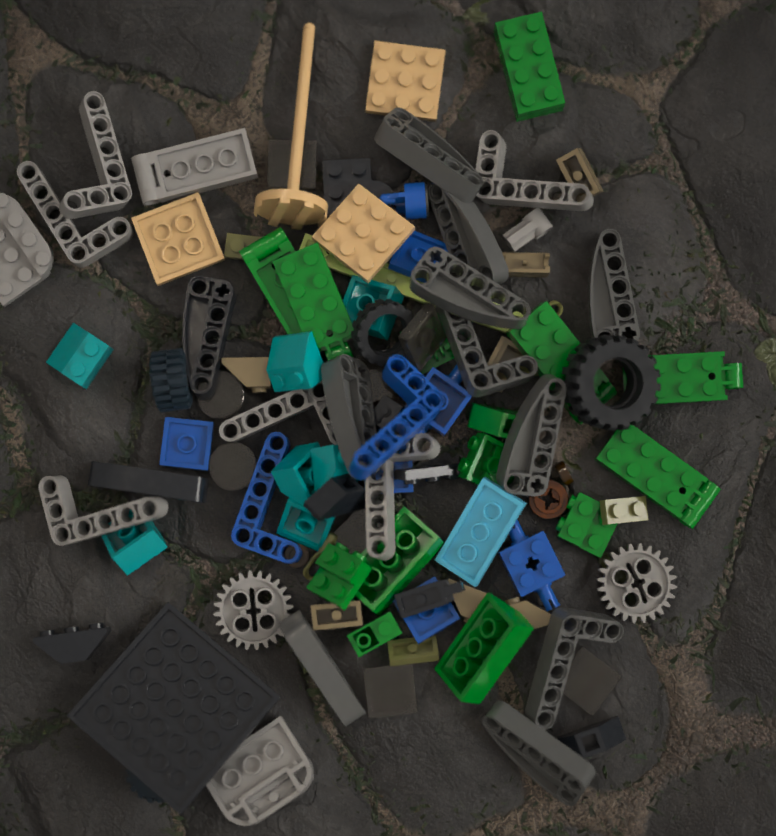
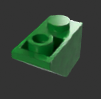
(491, 419)
(374, 634)

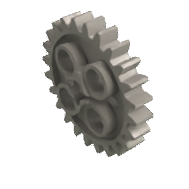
(656, 573)
(230, 611)

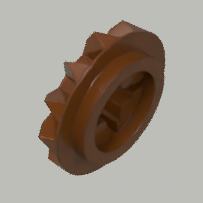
(554, 509)

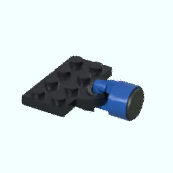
(345, 174)

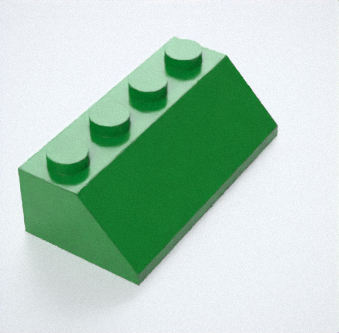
(413, 550)
(483, 649)

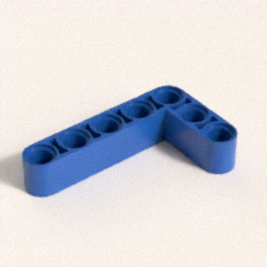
(402, 424)
(262, 503)

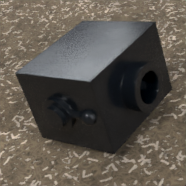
(385, 412)

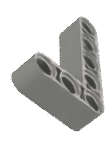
(102, 162)
(523, 187)
(61, 224)
(288, 411)
(386, 486)
(98, 521)

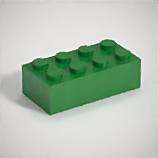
(529, 66)

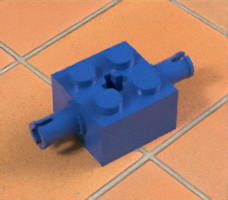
(454, 399)
(546, 569)

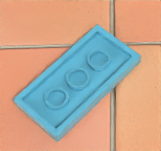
(480, 531)

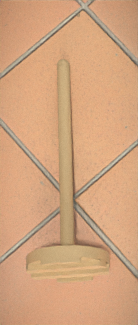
(291, 204)

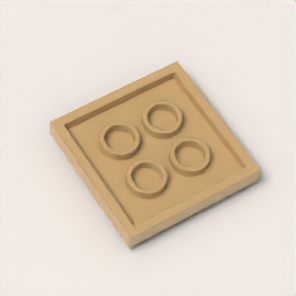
(405, 79)
(363, 233)
(178, 239)

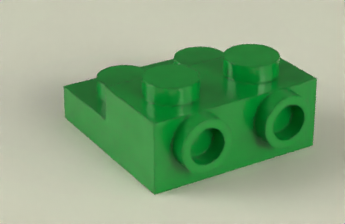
(482, 459)
(584, 525)
(339, 575)

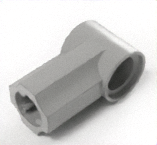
(532, 226)

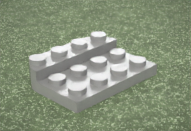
(23, 252)
(262, 775)

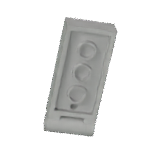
(194, 167)

